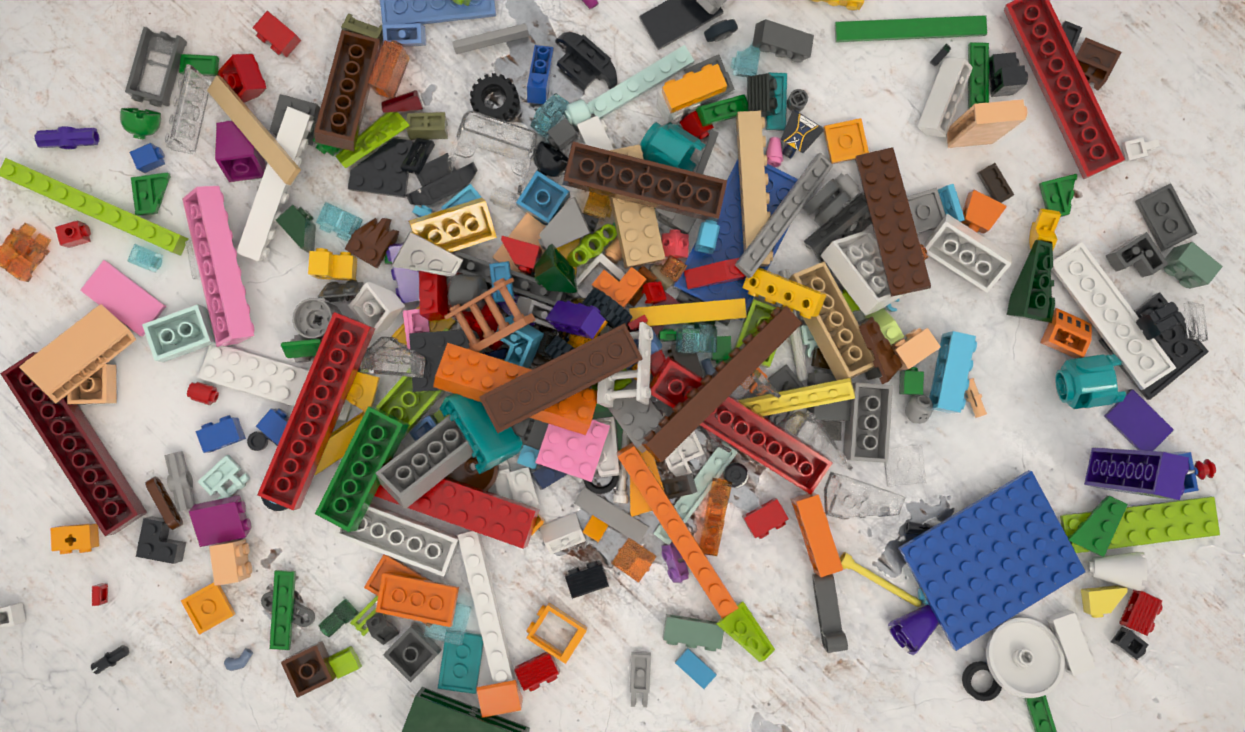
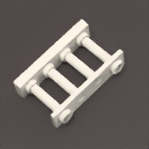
(606, 392)

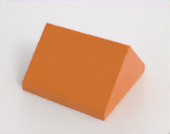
(499, 698)

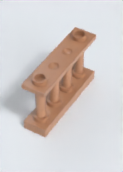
(505, 328)

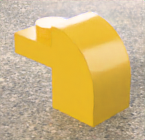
(1044, 227)

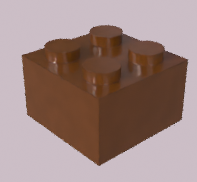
(308, 669)

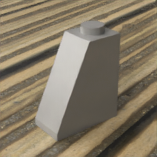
(565, 226)

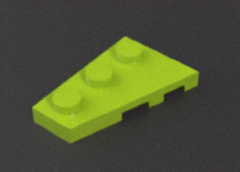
(747, 632)

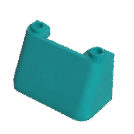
(488, 445)

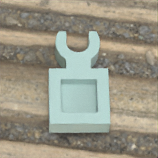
(807, 339)

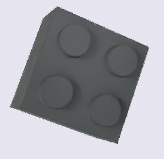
(301, 105)
(412, 652)

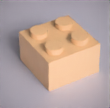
(915, 347)
(96, 389)
(230, 562)

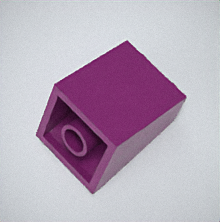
(236, 154)

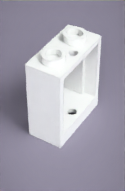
(607, 264)

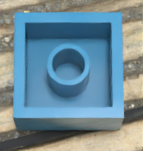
(543, 198)

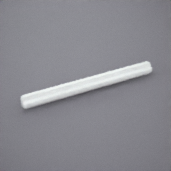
(797, 345)

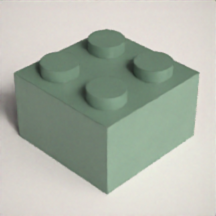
(1191, 265)

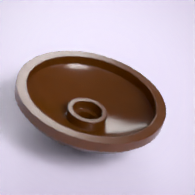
(472, 477)

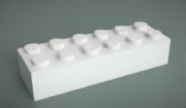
(404, 539)

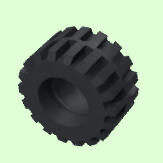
(495, 84)

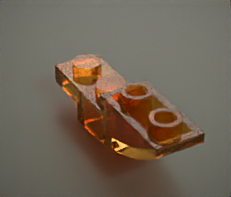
(714, 516)

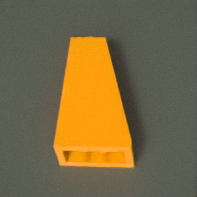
(637, 502)

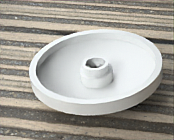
(1025, 658)

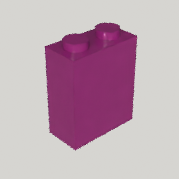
(220, 520)

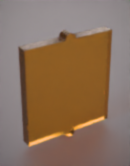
(633, 559)

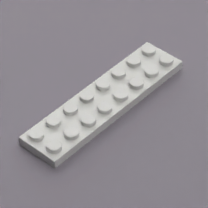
(1111, 316)
(257, 375)

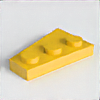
(363, 391)

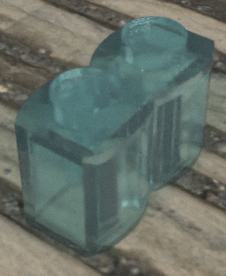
(338, 221)
(696, 339)

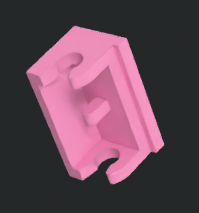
(414, 323)

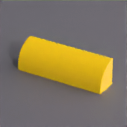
(339, 442)

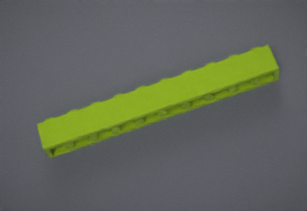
(93, 206)

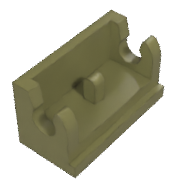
(359, 27)
(427, 125)

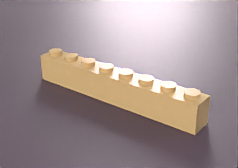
(752, 176)

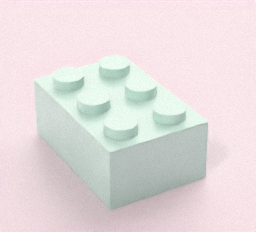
(179, 333)

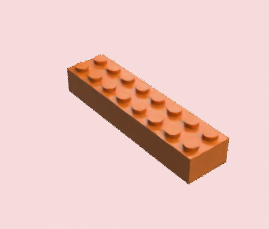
(476, 374)

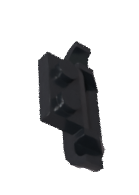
(585, 61)
(439, 183)

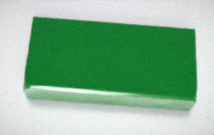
(301, 348)

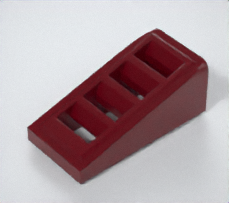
(406, 102)

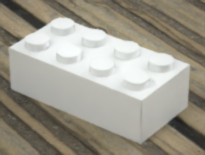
(967, 253)

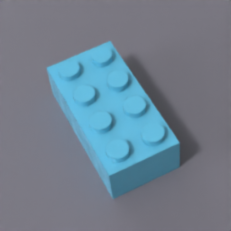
(952, 371)

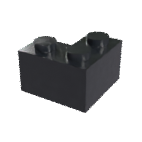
(1006, 75)
(155, 544)

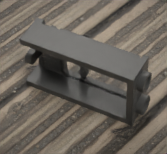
(155, 67)

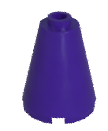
(914, 628)

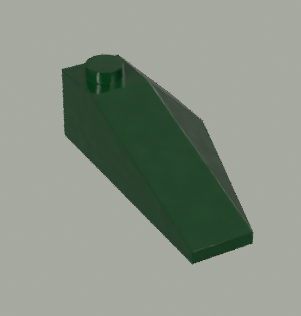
(1033, 289)

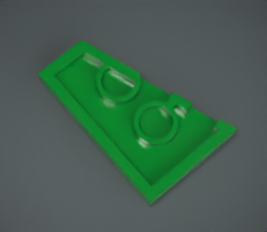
(1099, 528)

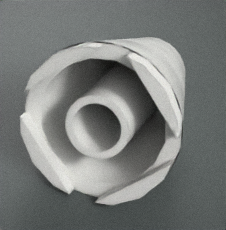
(1121, 569)

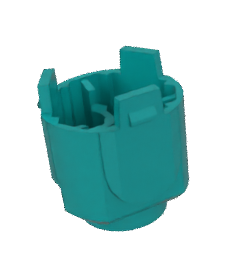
(670, 146)
(1089, 382)

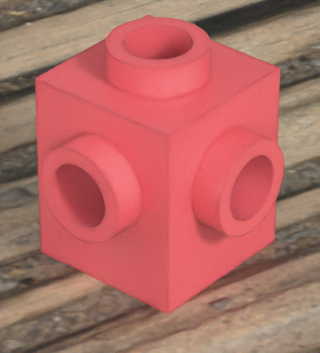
(675, 244)

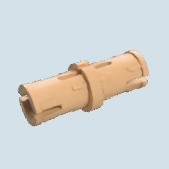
(978, 408)

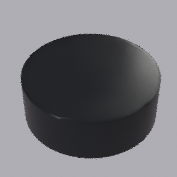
(257, 441)

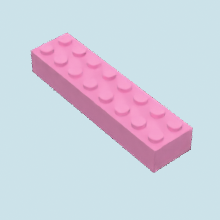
(218, 265)

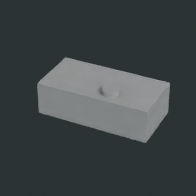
(869, 424)

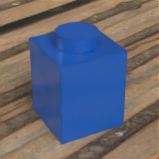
(147, 157)

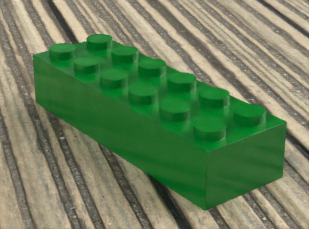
(356, 476)

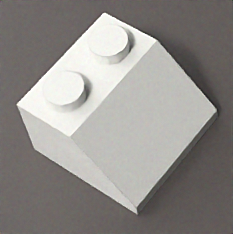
(376, 306)

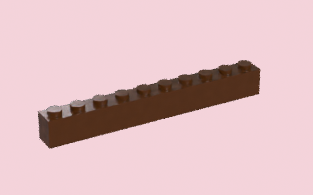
(721, 383)

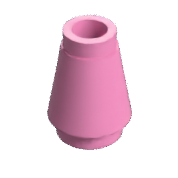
(774, 152)

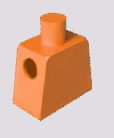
(981, 211)

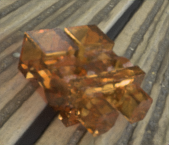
(30, 250)

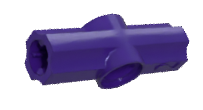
(67, 137)

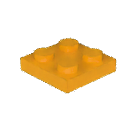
(845, 140)
(208, 607)

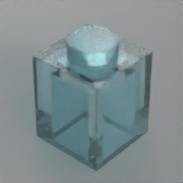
(145, 258)

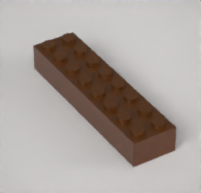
(644, 182)

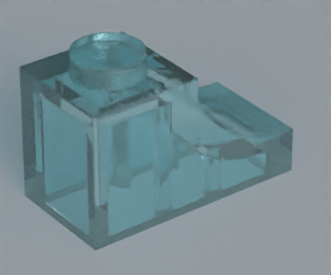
(746, 62)
(549, 114)

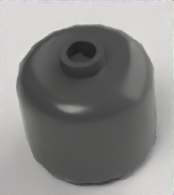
(466, 288)

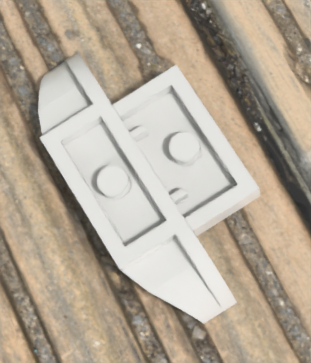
(686, 451)
(516, 484)

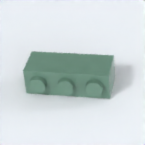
(692, 632)

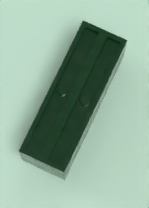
(445, 714)

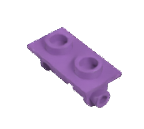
(676, 571)

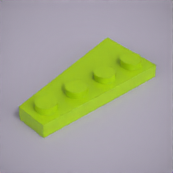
(375, 135)

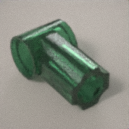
(341, 615)

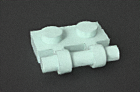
(220, 474)

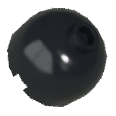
(549, 160)

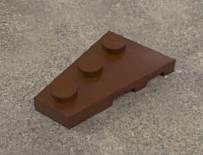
(883, 354)

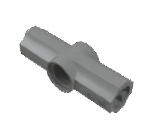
(179, 481)

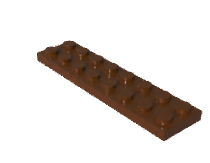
(892, 222)
(560, 378)

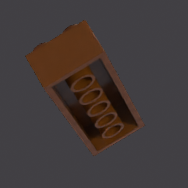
(347, 91)

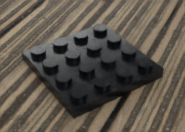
(1174, 343)

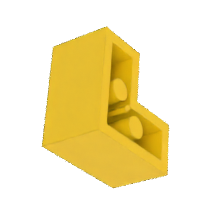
(332, 267)

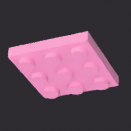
(573, 451)

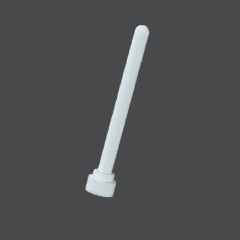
(621, 495)

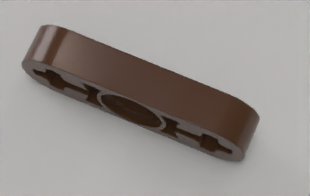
(164, 503)

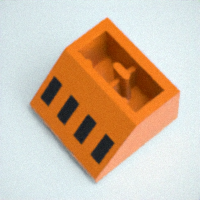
(1068, 334)

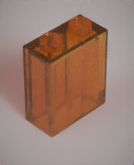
(389, 69)

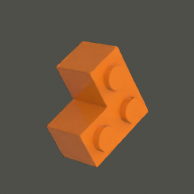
(622, 290)

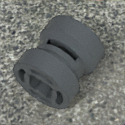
(794, 102)

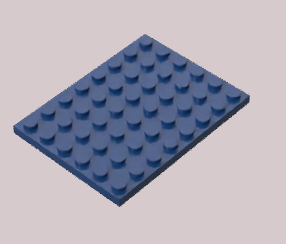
(992, 560)

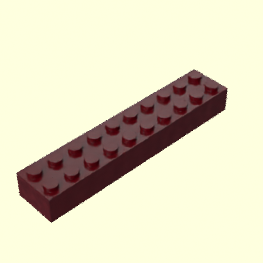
(78, 453)

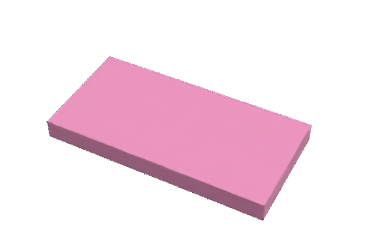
(122, 297)

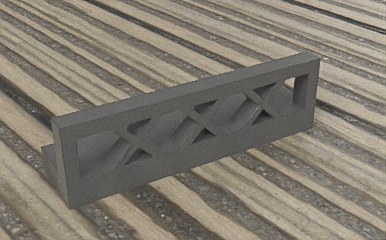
(840, 224)

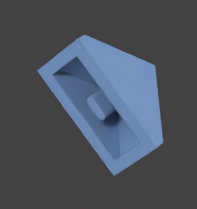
(423, 427)

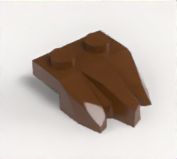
(1097, 61)
(372, 241)

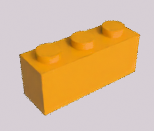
(694, 88)

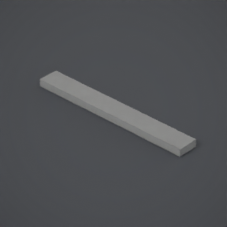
(783, 215)

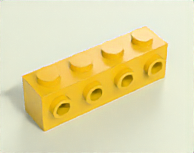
(786, 292)

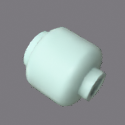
(578, 112)

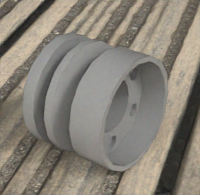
(308, 316)

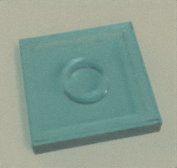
(451, 634)

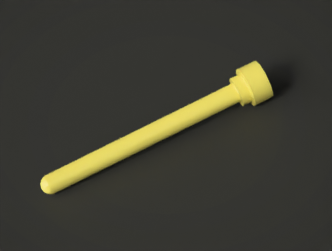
(848, 562)

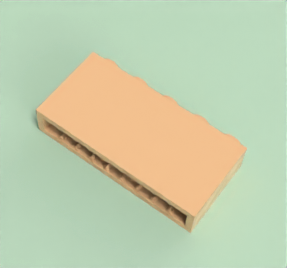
(986, 123)
(78, 353)

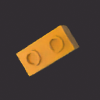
(63, 538)

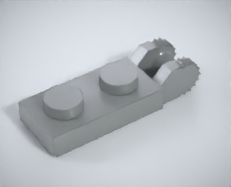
(640, 676)

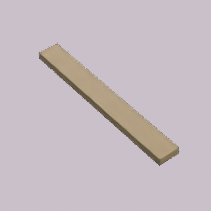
(254, 130)

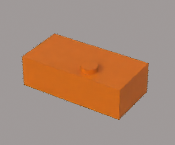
(816, 534)

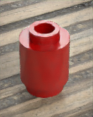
(202, 393)

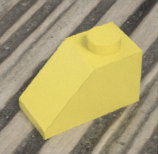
(1102, 600)

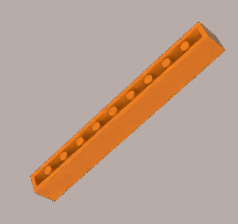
(677, 530)

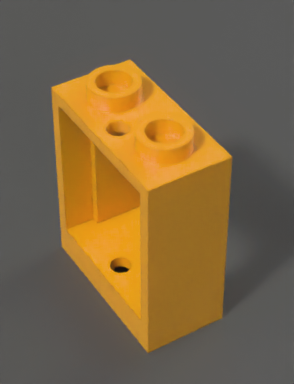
(574, 641)

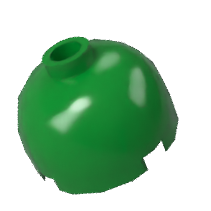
(140, 122)

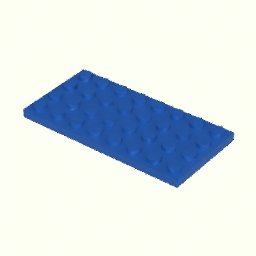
(730, 236)

